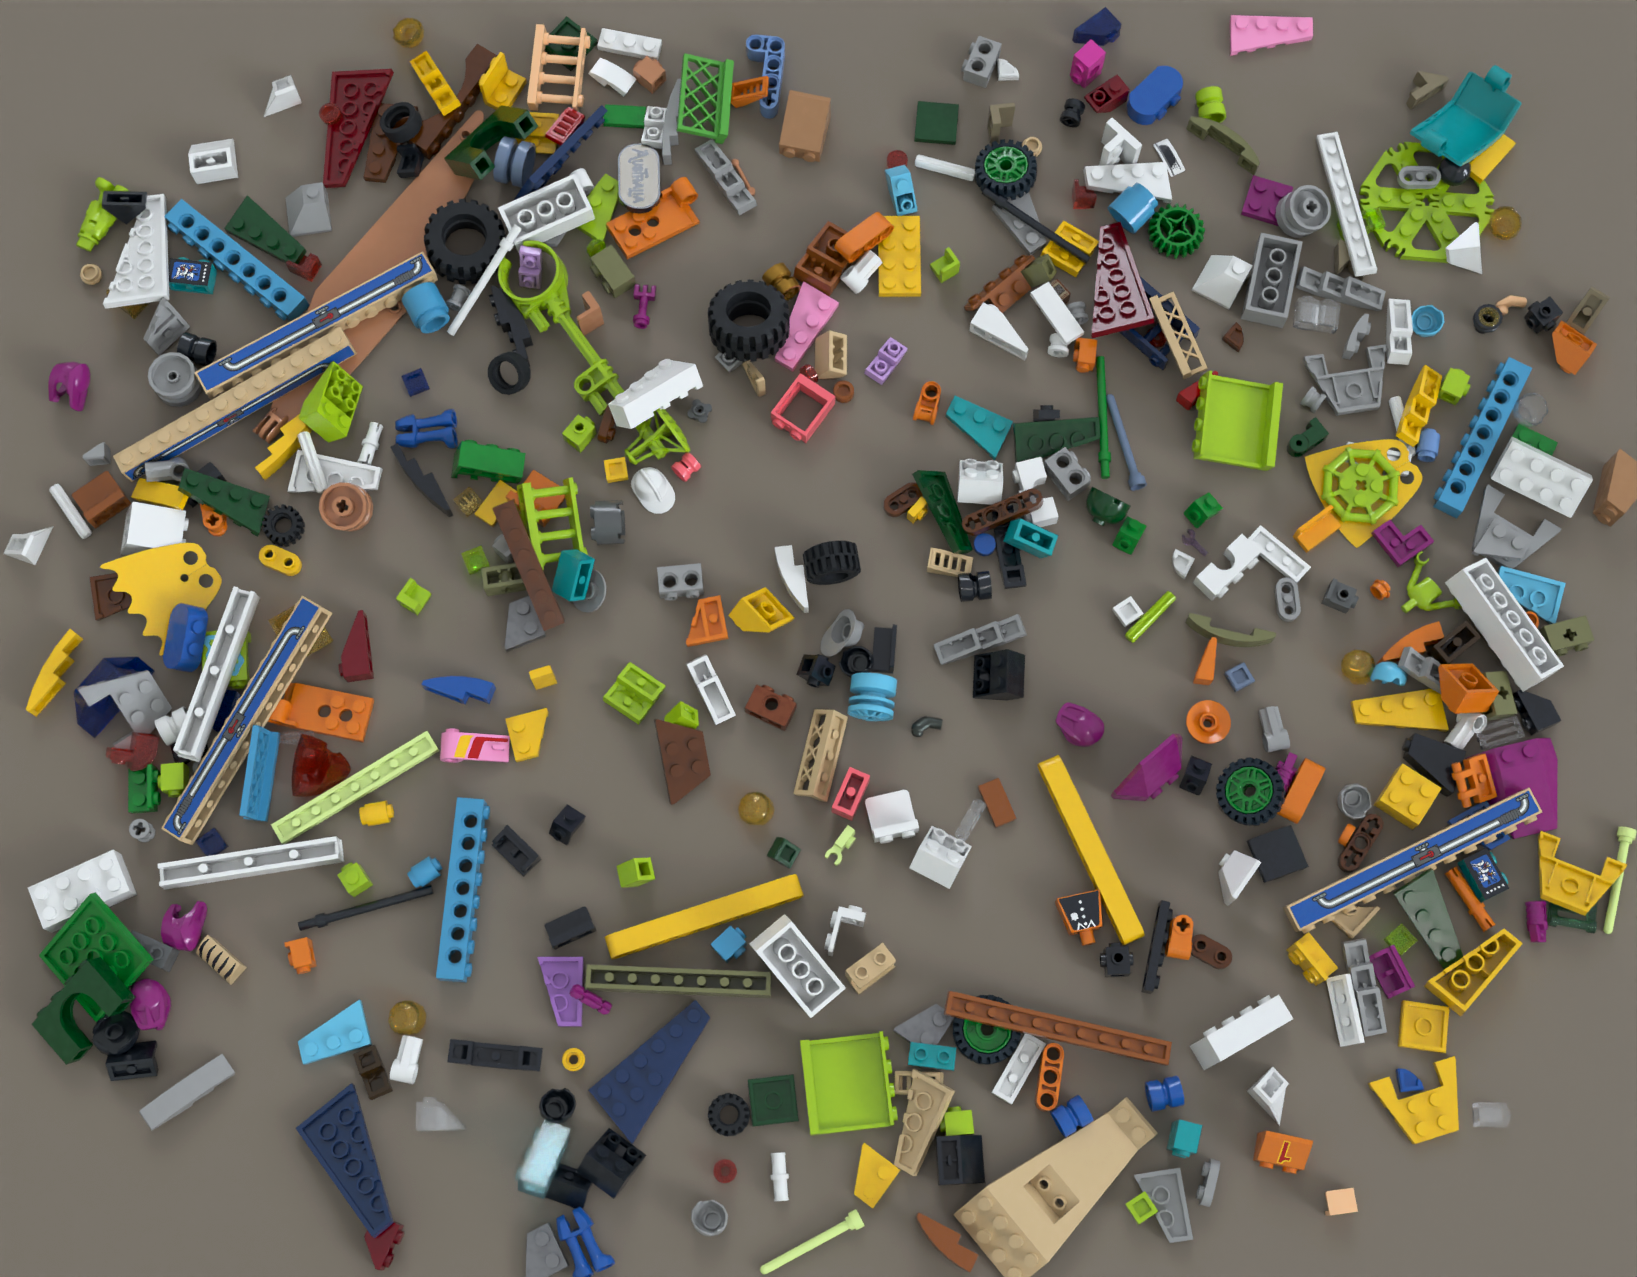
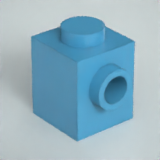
(730, 944)

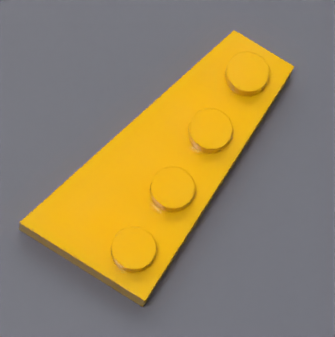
(1411, 709)

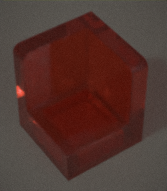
(1082, 197)
(306, 268)

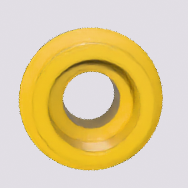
(573, 1052)

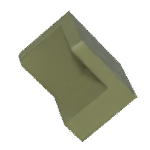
(1039, 271)

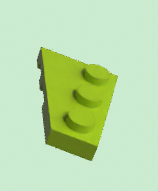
(603, 203)

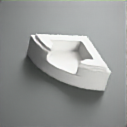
(1006, 71)
(1181, 563)

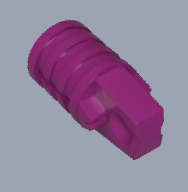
(1287, 770)
(1536, 920)

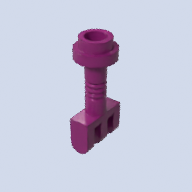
(641, 320)

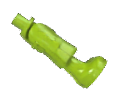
(97, 219)

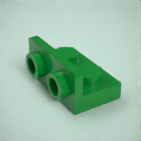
(1534, 439)
(143, 790)

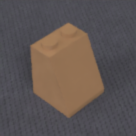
(805, 126)
(1616, 488)

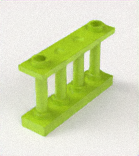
(532, 516)

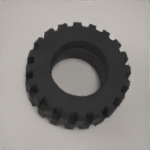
(456, 217)
(752, 341)

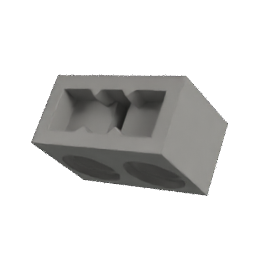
(984, 62)
(1061, 476)
(680, 575)

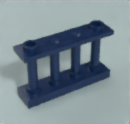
(1156, 357)

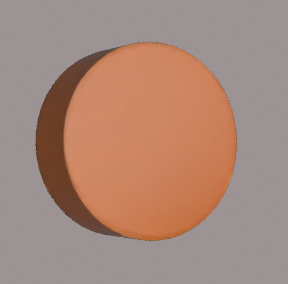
(1346, 834)

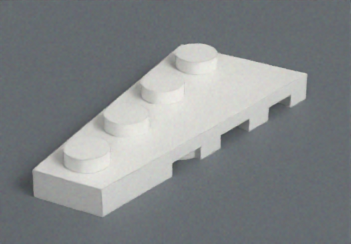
(1118, 177)
(334, 471)

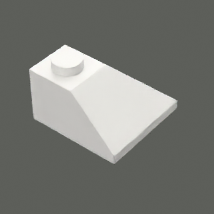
(1222, 279)
(1235, 874)

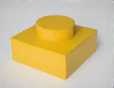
(616, 470)
(918, 510)

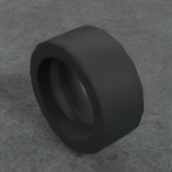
(393, 115)
(521, 366)

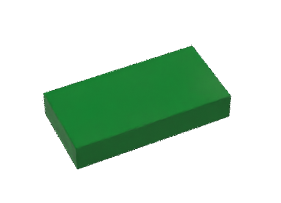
(625, 116)

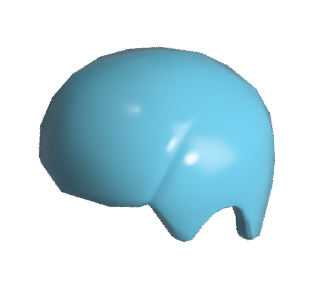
(1427, 321)
(1389, 672)

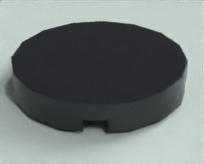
(115, 1034)

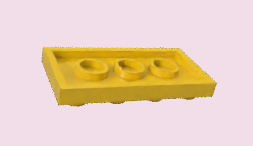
(901, 259)

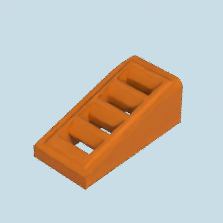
(739, 100)
(1205, 671)

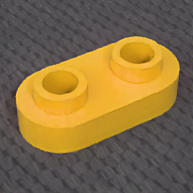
(279, 559)

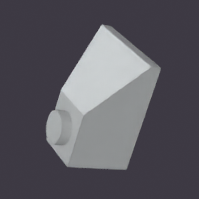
(308, 210)

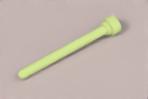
(1625, 837)
(851, 1222)

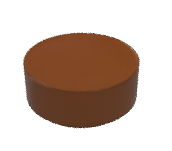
(843, 391)

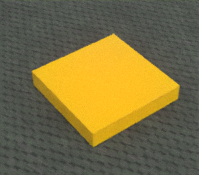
(1423, 1026)

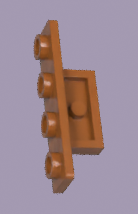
(1005, 289)

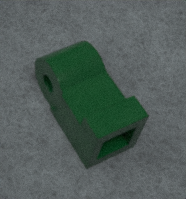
(1304, 442)

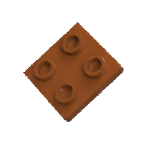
(101, 499)

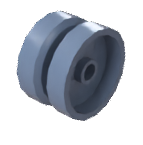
(514, 161)

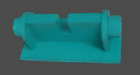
(932, 1056)

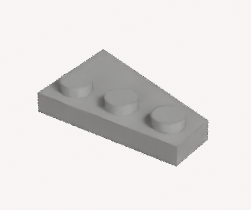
(1025, 235)
(1168, 1195)

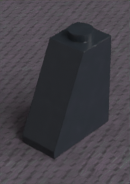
(1433, 760)

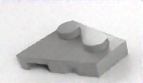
(1502, 542)

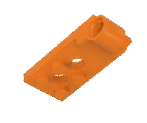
(671, 213)
(302, 709)

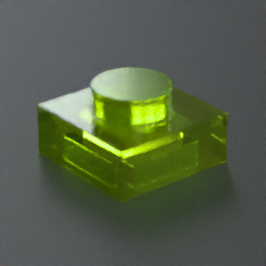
(475, 559)
(1401, 939)

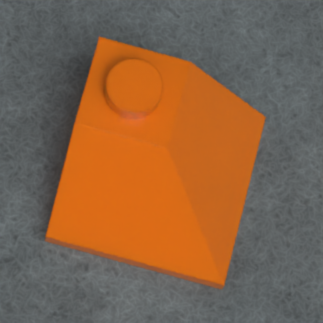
(1571, 348)

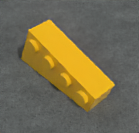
(1469, 976)

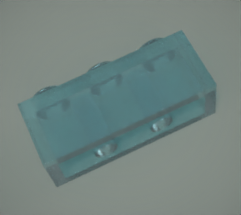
(543, 1159)

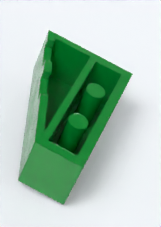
(488, 462)

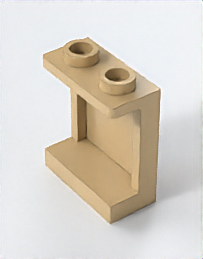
(870, 968)

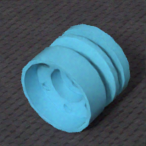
(872, 696)

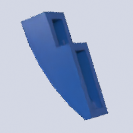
(460, 688)

